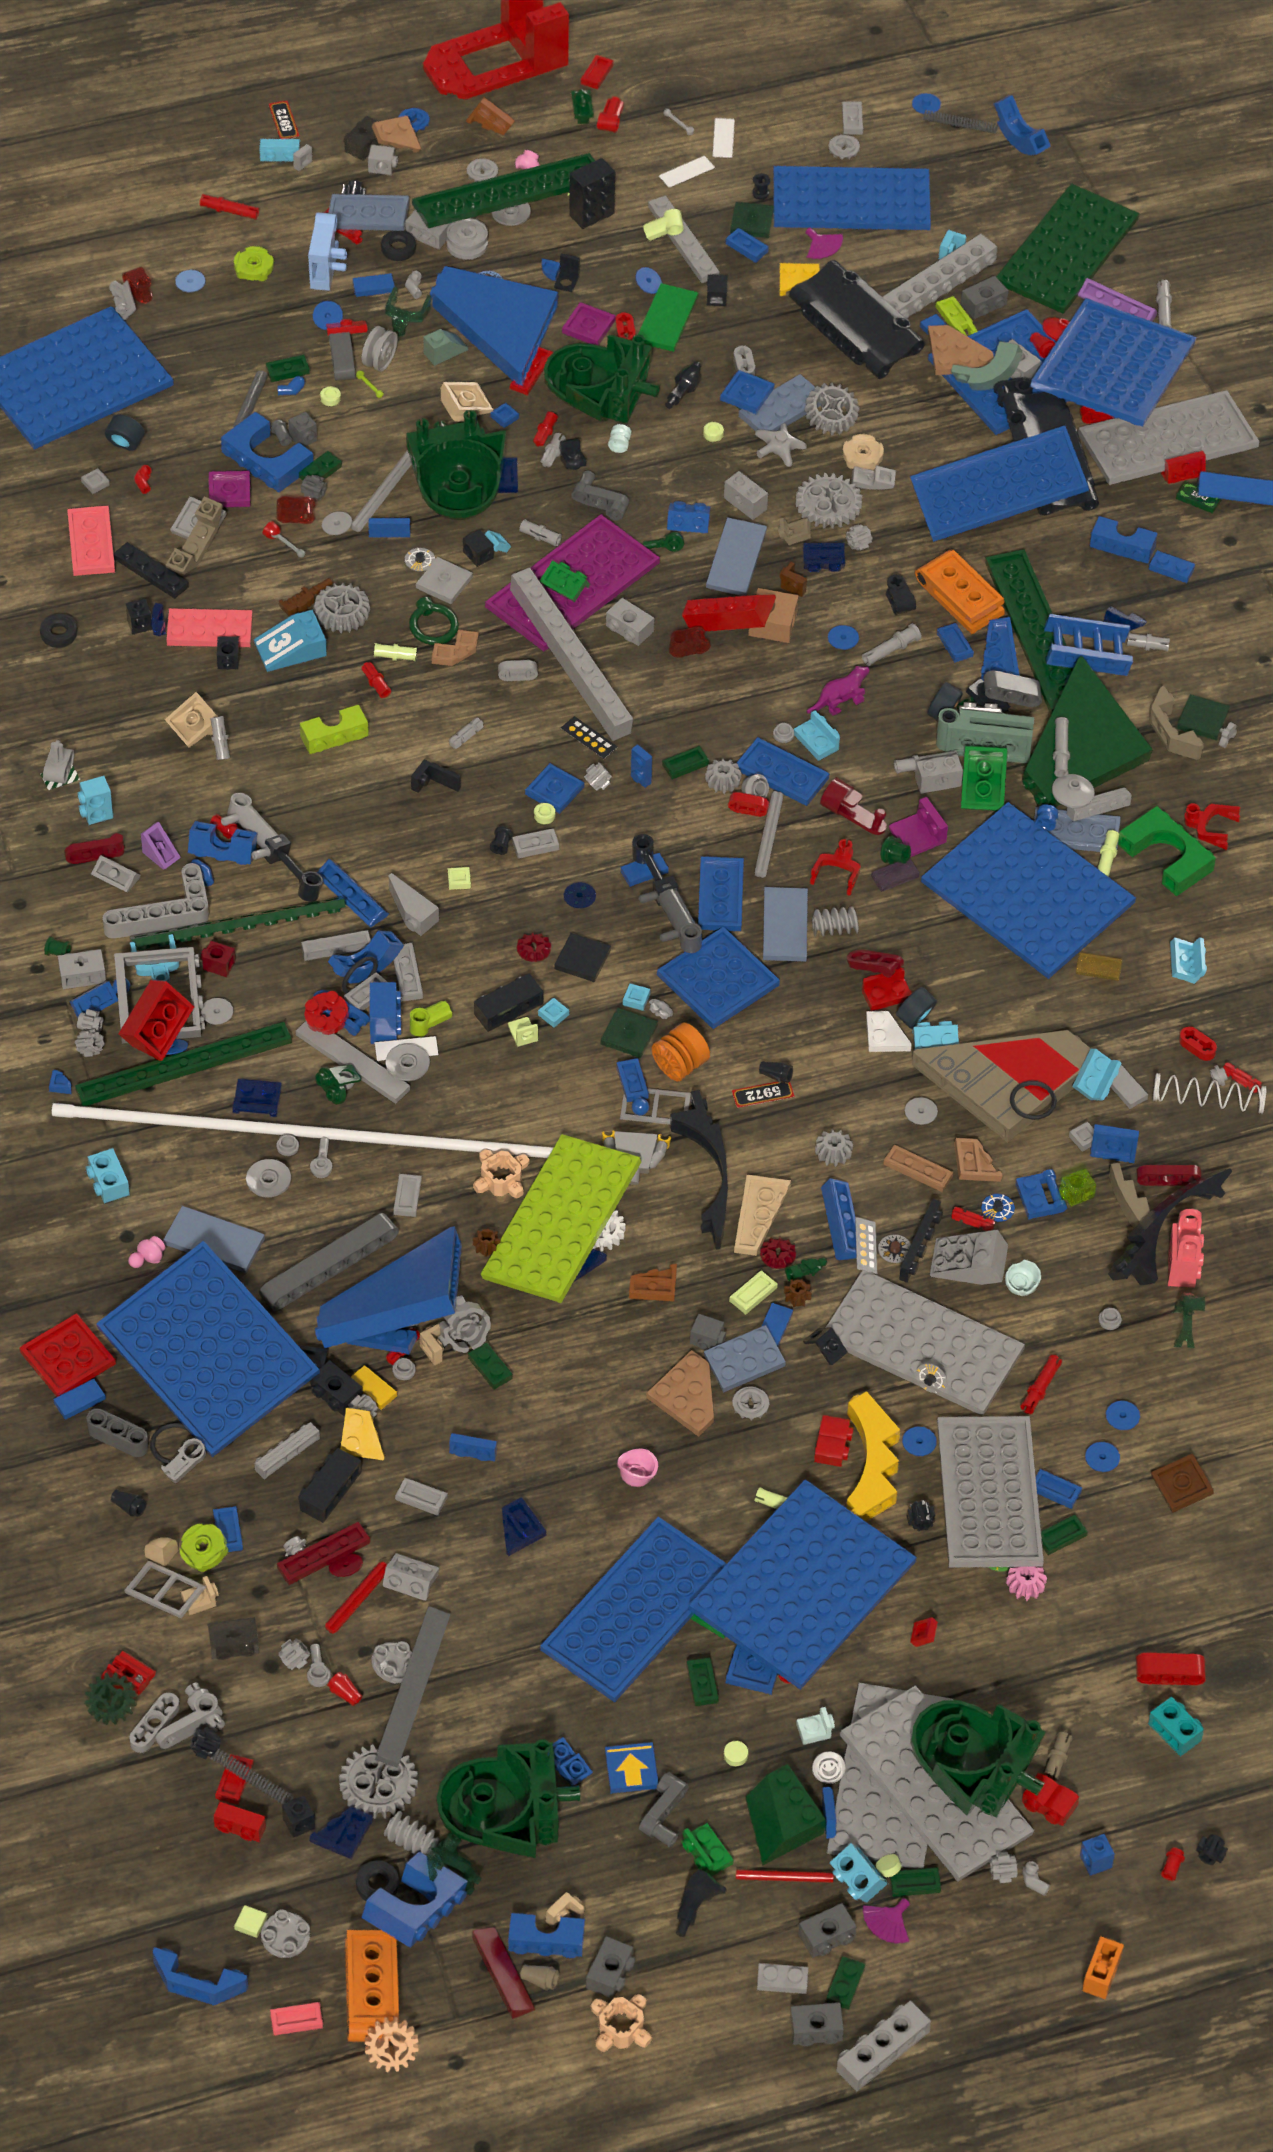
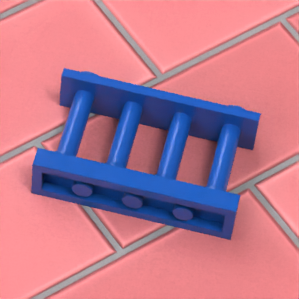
(1097, 659)

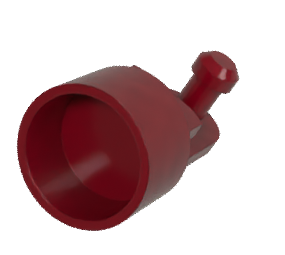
(844, 801)

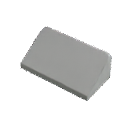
(115, 874)

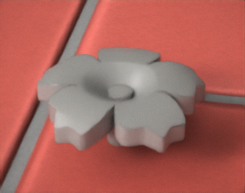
(660, 1008)

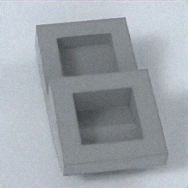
(878, 479)

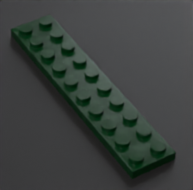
(498, 192)
(1028, 615)

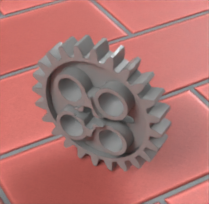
(827, 494)
(357, 1775)

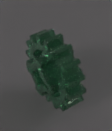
(101, 1695)

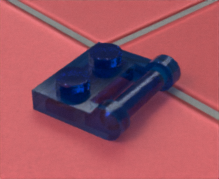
(257, 1092)

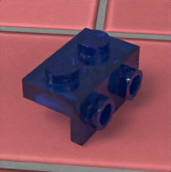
(823, 556)

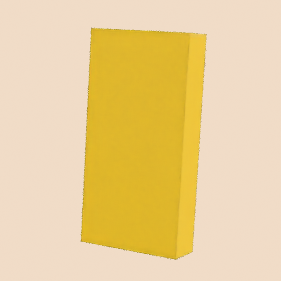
(374, 1387)

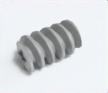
(833, 920)
(409, 1835)

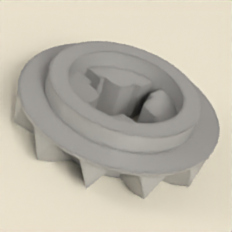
(838, 142)
(488, 166)
(759, 1399)

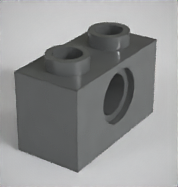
(984, 297)
(835, 1920)
(610, 1955)
(826, 2015)

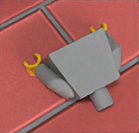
(639, 1144)

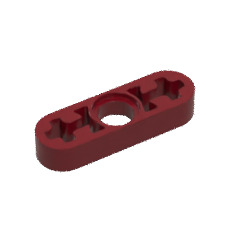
(1156, 1175)

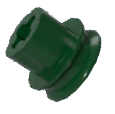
(895, 851)

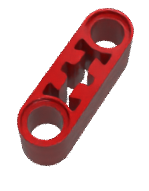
(1170, 1669)

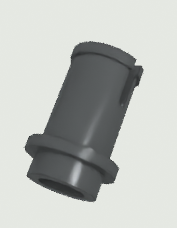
(279, 428)

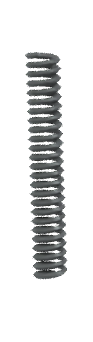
(960, 124)
(249, 394)
(250, 1778)

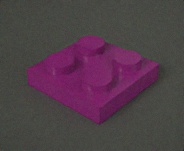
(588, 324)
(230, 488)

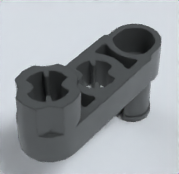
(612, 502)
(673, 1792)

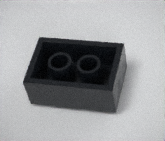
(592, 193)

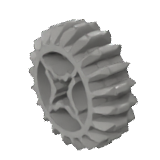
(827, 418)
(342, 608)

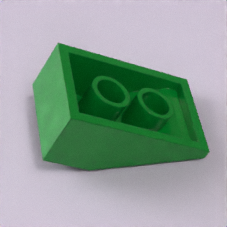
(984, 778)

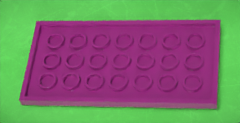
(600, 552)

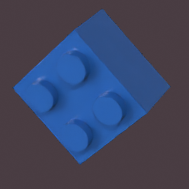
(384, 1012)

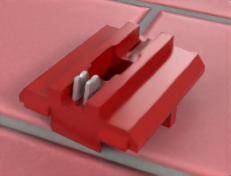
(126, 1663)

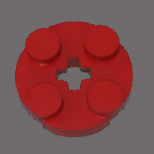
(322, 1002)

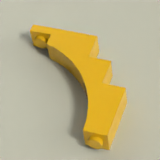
(878, 1434)

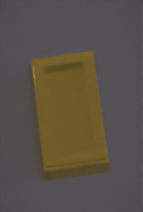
(1099, 966)

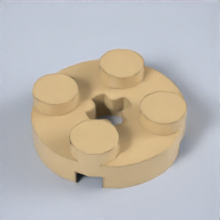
(854, 457)

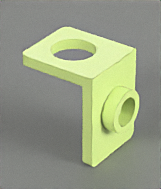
(523, 1031)

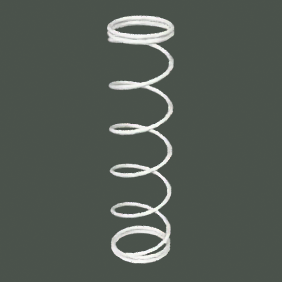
(1262, 1094)

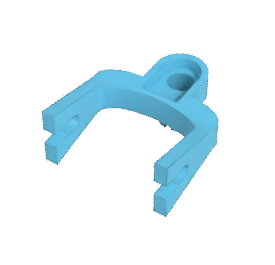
(157, 971)

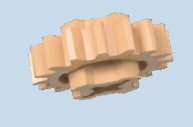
(382, 2050)

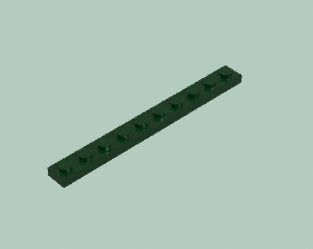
(246, 921)
(183, 1064)

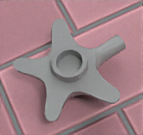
(779, 443)

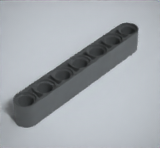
(328, 1261)

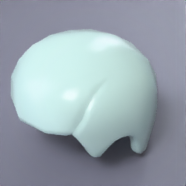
(1023, 1278)

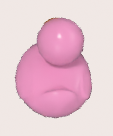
(527, 160)
(147, 1250)

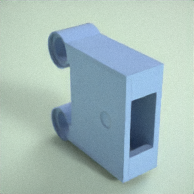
(324, 252)

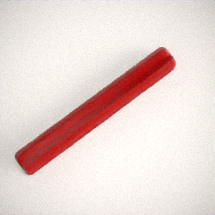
(356, 1598)

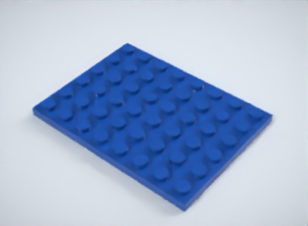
(1113, 362)
(77, 377)
(1028, 890)
(208, 1348)
(802, 1584)

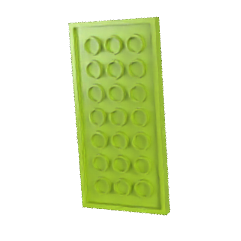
(561, 1218)

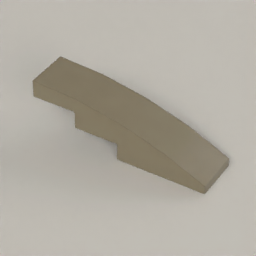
(1133, 1208)

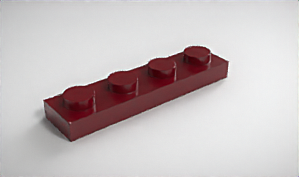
(323, 1553)

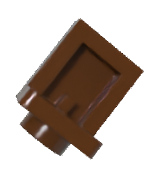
(793, 582)

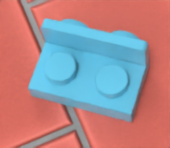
(278, 149)
(818, 736)
(1096, 1075)

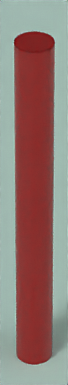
(784, 1876)

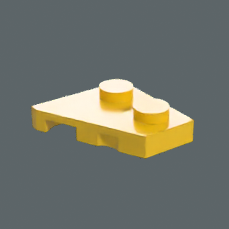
(795, 273)
(360, 1435)

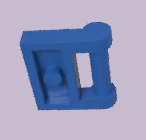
(1034, 1197)

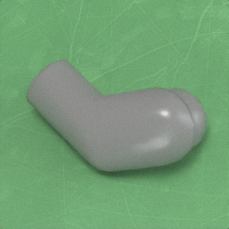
(412, 284)
(1032, 1880)

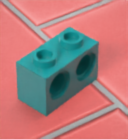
(1171, 1729)

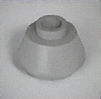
(755, 785)

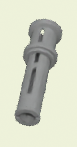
(899, 641)

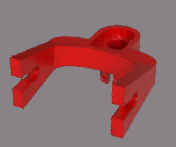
(1199, 819)
(842, 859)

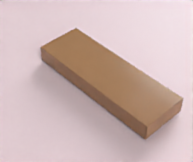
(918, 1168)

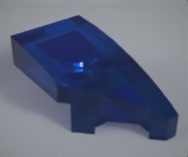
(1114, 616)
(158, 624)

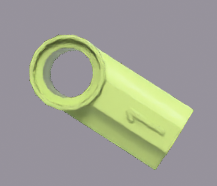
(669, 224)

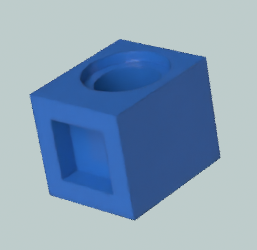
(1097, 1854)

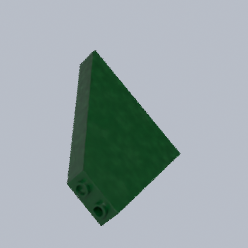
(1100, 737)

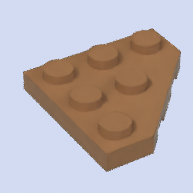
(955, 348)
(686, 1393)

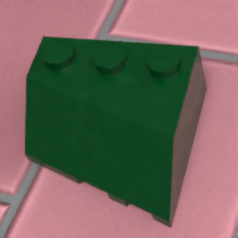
(782, 1814)

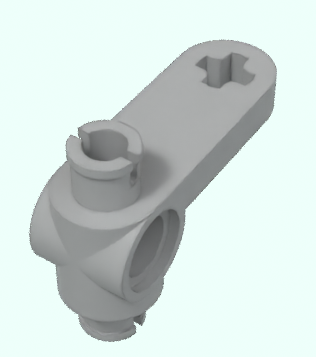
(199, 1719)

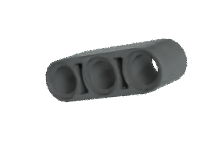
(342, 356)
(1012, 688)
(110, 1425)

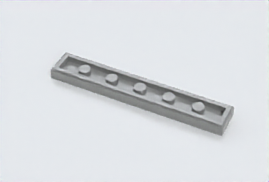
(346, 1054)

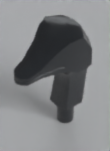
(685, 382)
(698, 1889)

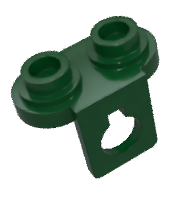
(333, 1083)

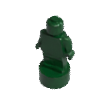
(807, 1267)

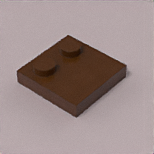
(1182, 1483)

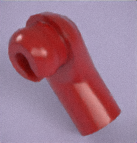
(142, 477)

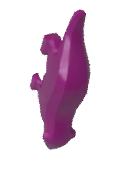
(841, 691)

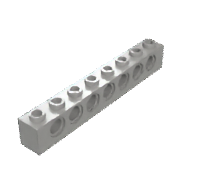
(942, 276)

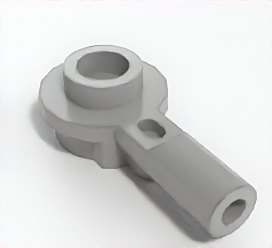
(321, 1166)
(318, 1674)

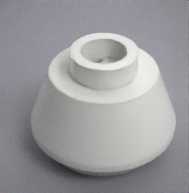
(828, 1773)

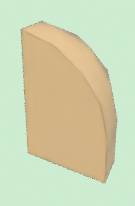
(161, 1550)

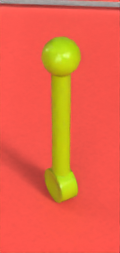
(360, 375)

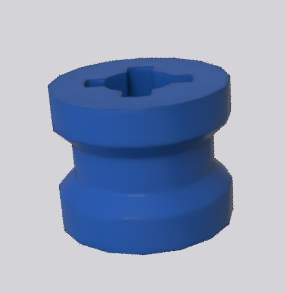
(1047, 817)

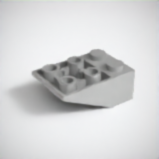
(970, 1258)

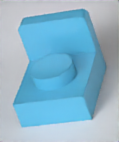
(951, 242)

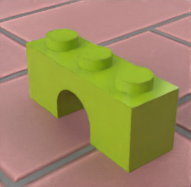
(320, 737)

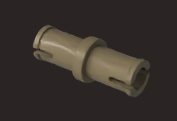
(1058, 1756)

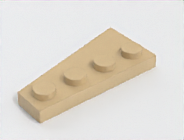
(758, 1210)

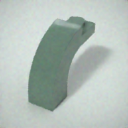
(1000, 368)

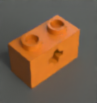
(1103, 1967)

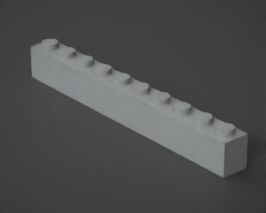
(571, 654)

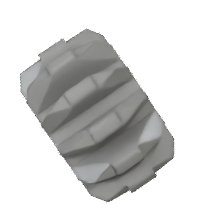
(723, 775)
(834, 1147)

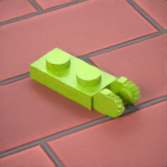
(955, 315)

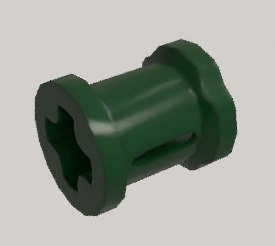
(57, 947)

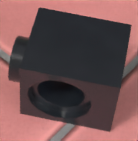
(717, 290)
(478, 548)
(139, 616)
(227, 653)
(298, 1816)

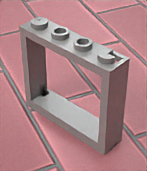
(162, 956)

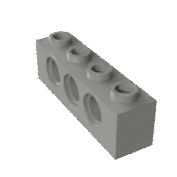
(860, 2073)

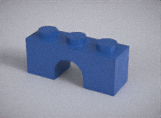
(1136, 547)
(205, 843)
(565, 1941)

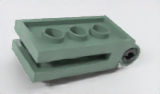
(985, 730)

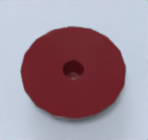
(346, 1566)

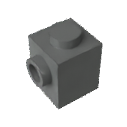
(303, 429)
(707, 1332)

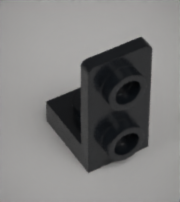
(433, 771)

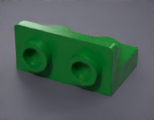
(563, 581)
(706, 1849)

